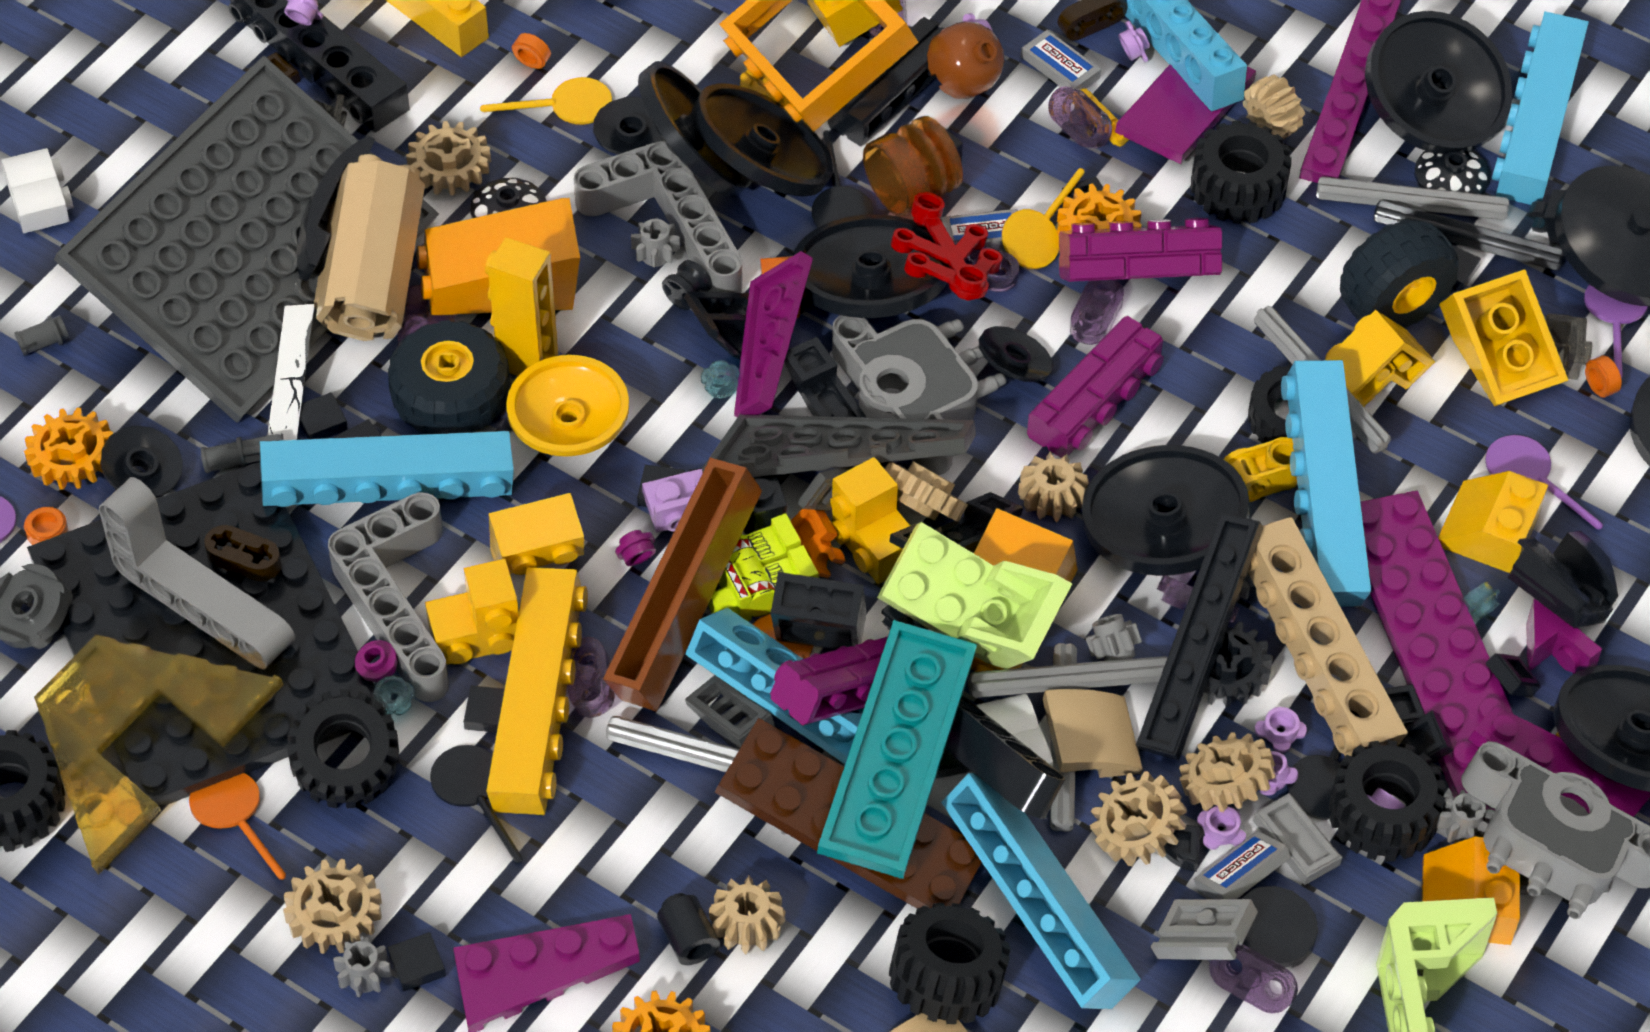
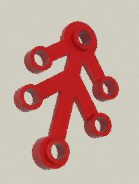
(964, 279)

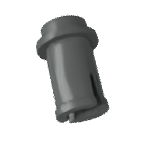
(42, 335)

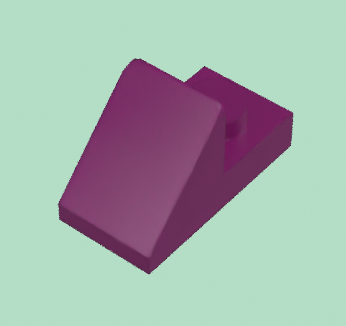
(1553, 636)

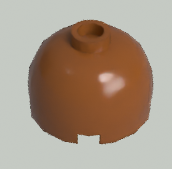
(966, 59)

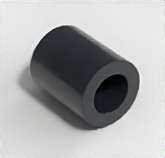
(687, 929)

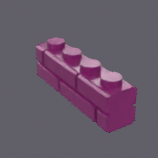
(1140, 252)
(1096, 387)
(827, 682)

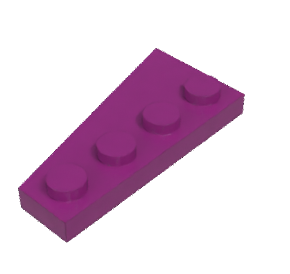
(768, 331)
(1553, 755)
(521, 969)

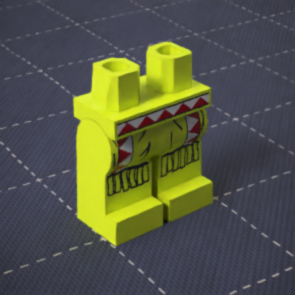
(754, 566)

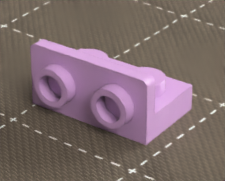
(669, 497)

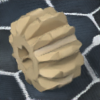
(1274, 105)
(1052, 487)
(731, 917)

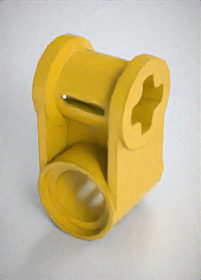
(1264, 467)

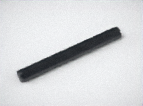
(1476, 236)

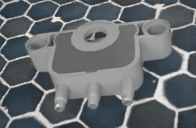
(916, 366)
(1553, 835)

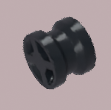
(689, 278)

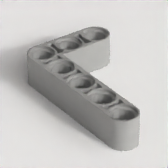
(660, 174)
(361, 558)
(184, 584)

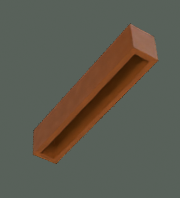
(683, 584)

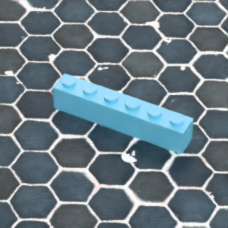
(1541, 109)
(385, 468)
(1327, 476)
(1042, 894)

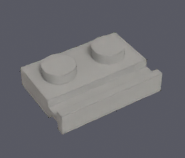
(1204, 929)

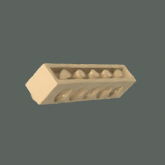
(1339, 650)

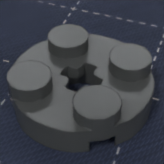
(48, 610)

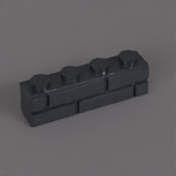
(889, 92)

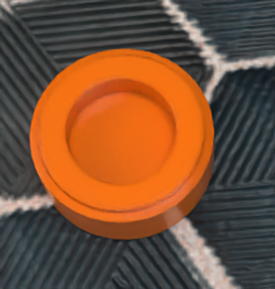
(531, 50)
(1603, 376)
(44, 524)

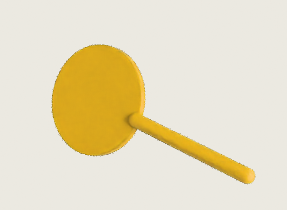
(572, 101)
(1032, 235)

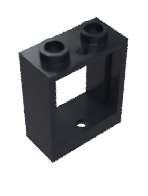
(818, 605)

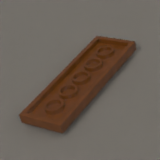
(794, 792)

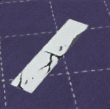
(291, 371)

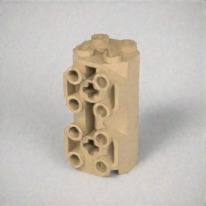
(370, 249)

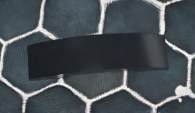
(312, 239)
(817, 381)
(971, 527)

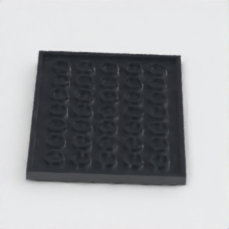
(162, 746)

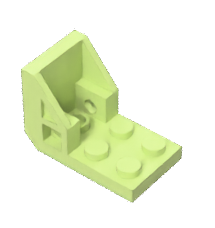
(965, 597)
(1438, 940)

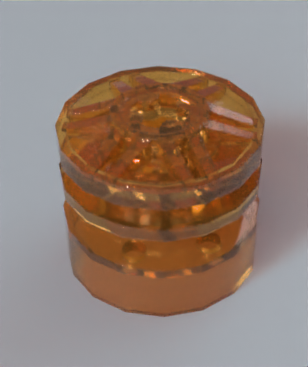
(912, 162)

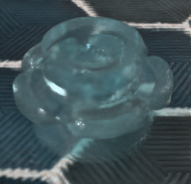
(723, 386)
(1481, 600)
(394, 685)

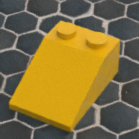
(1504, 337)

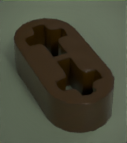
(1090, 17)
(241, 555)

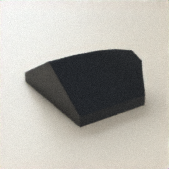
(721, 317)

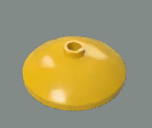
(565, 391)

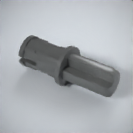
(235, 453)

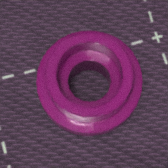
(636, 547)
(383, 667)

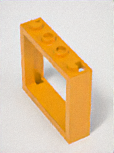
(840, 85)

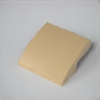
(1091, 732)

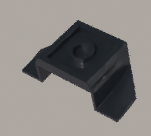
(1571, 582)

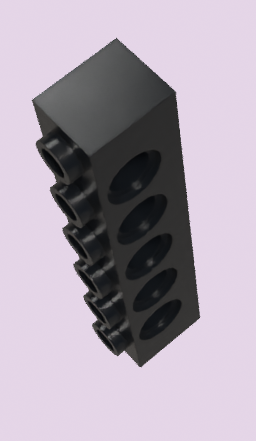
(329, 60)

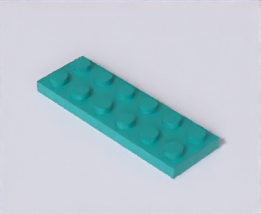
(897, 749)

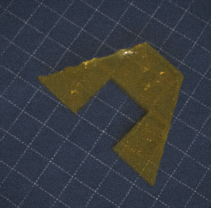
(102, 696)

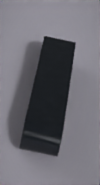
(1003, 761)

